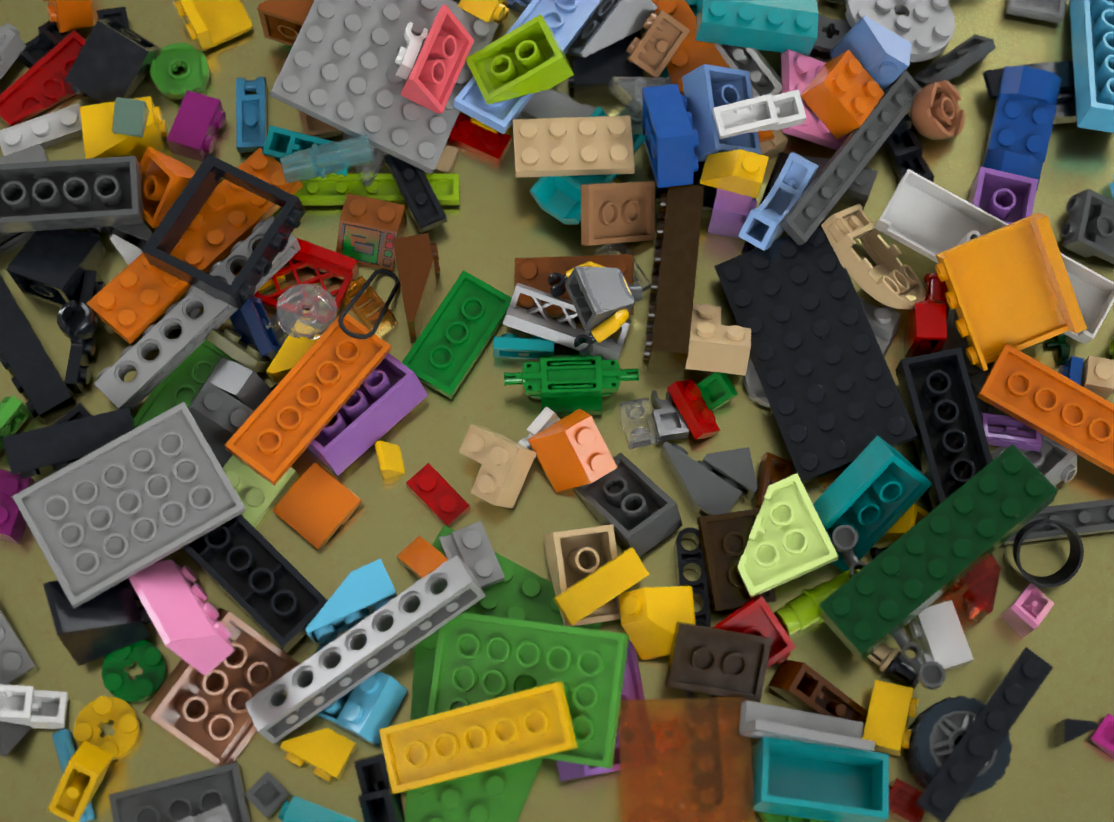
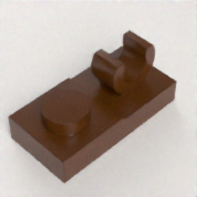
(771, 471)

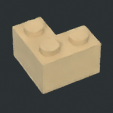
(717, 346)
(502, 468)

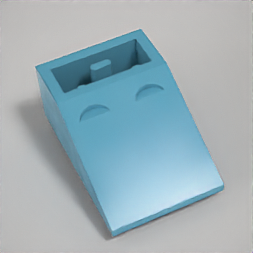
(356, 598)
(366, 707)

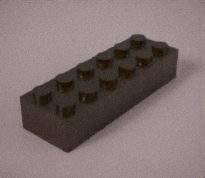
(673, 279)

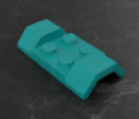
(562, 194)

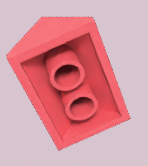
(438, 62)

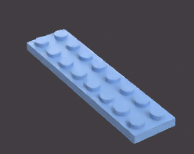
(566, 21)

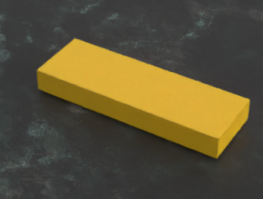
(601, 586)

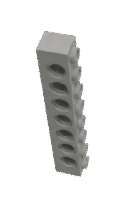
(194, 330)
(364, 649)

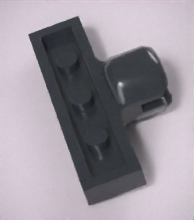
(79, 325)

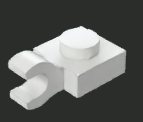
(407, 56)

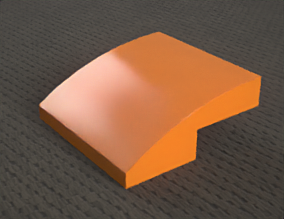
(317, 505)

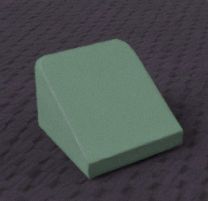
(129, 117)

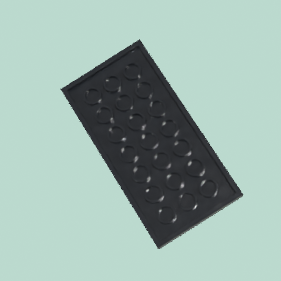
(814, 353)

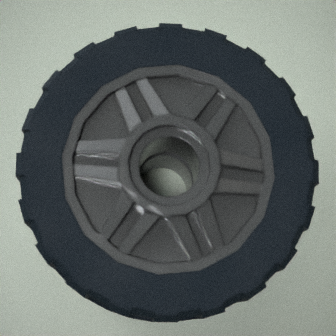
(934, 740)

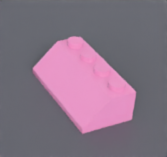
(182, 614)

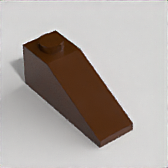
(814, 693)

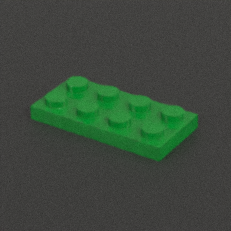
(457, 334)

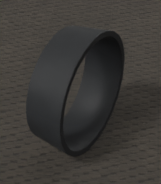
(1072, 564)

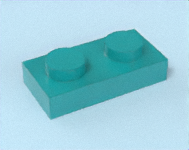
(521, 348)

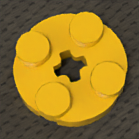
(103, 711)

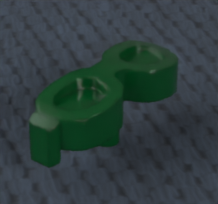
(1062, 348)

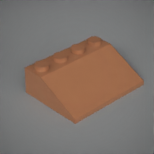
(211, 708)

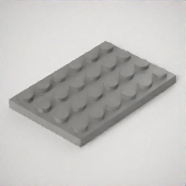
(128, 504)

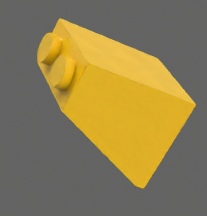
(103, 143)

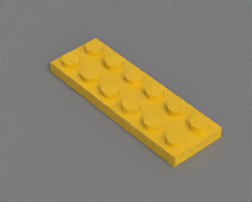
(478, 737)

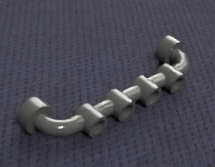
(930, 674)

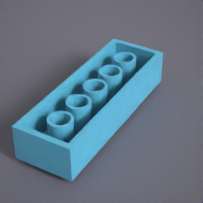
(1093, 62)

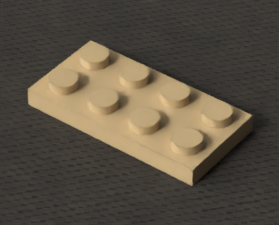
(573, 146)

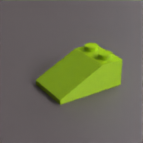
(520, 63)

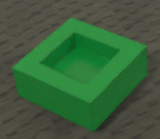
(716, 390)

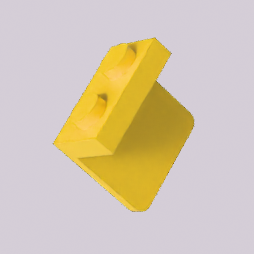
(213, 20)

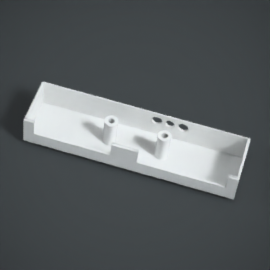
(938, 220)

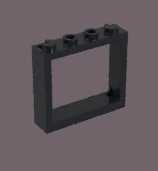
(186, 208)

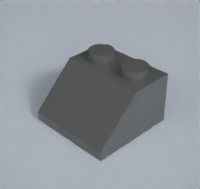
(218, 417)

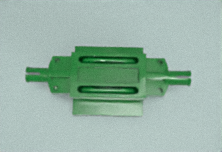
(571, 382)

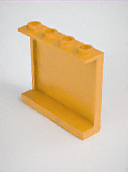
(1009, 289)

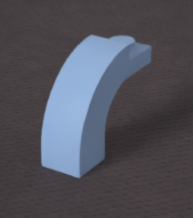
(763, 222)

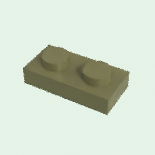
(230, 343)

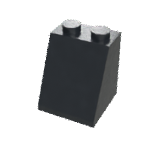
(111, 62)
(55, 264)
(100, 624)

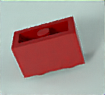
(925, 328)

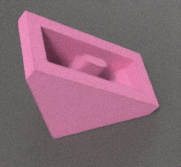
(1027, 610)

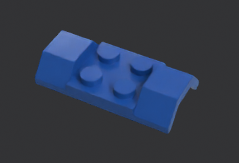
(1022, 121)

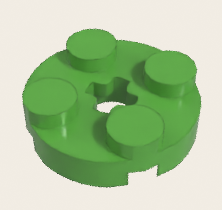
(167, 62)

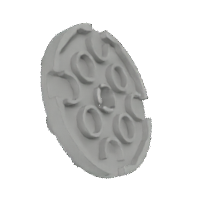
(925, 23)

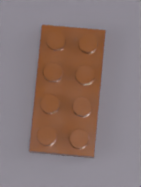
(536, 271)

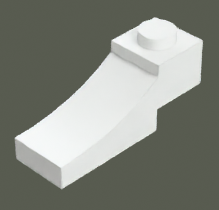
(759, 114)
(33, 707)

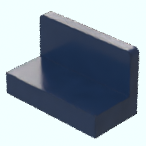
(256, 327)

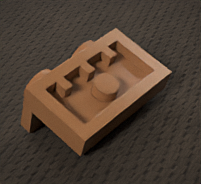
(657, 43)

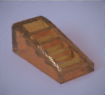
(388, 322)

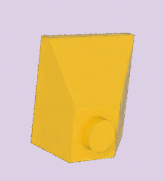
(651, 617)

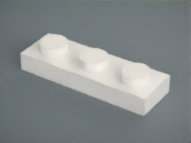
(43, 130)

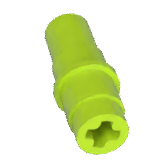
(803, 610)

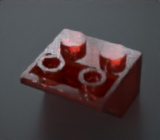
(979, 589)

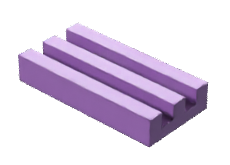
(1010, 434)

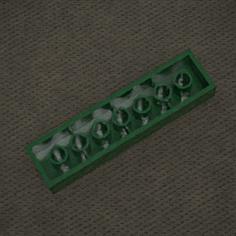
(937, 552)

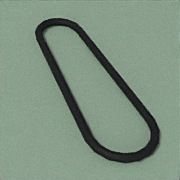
(356, 297)

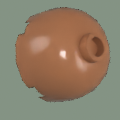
(937, 112)

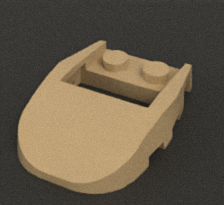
(887, 282)

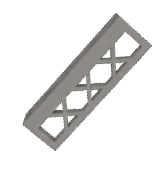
(556, 329)
(797, 725)

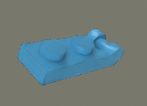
(251, 114)

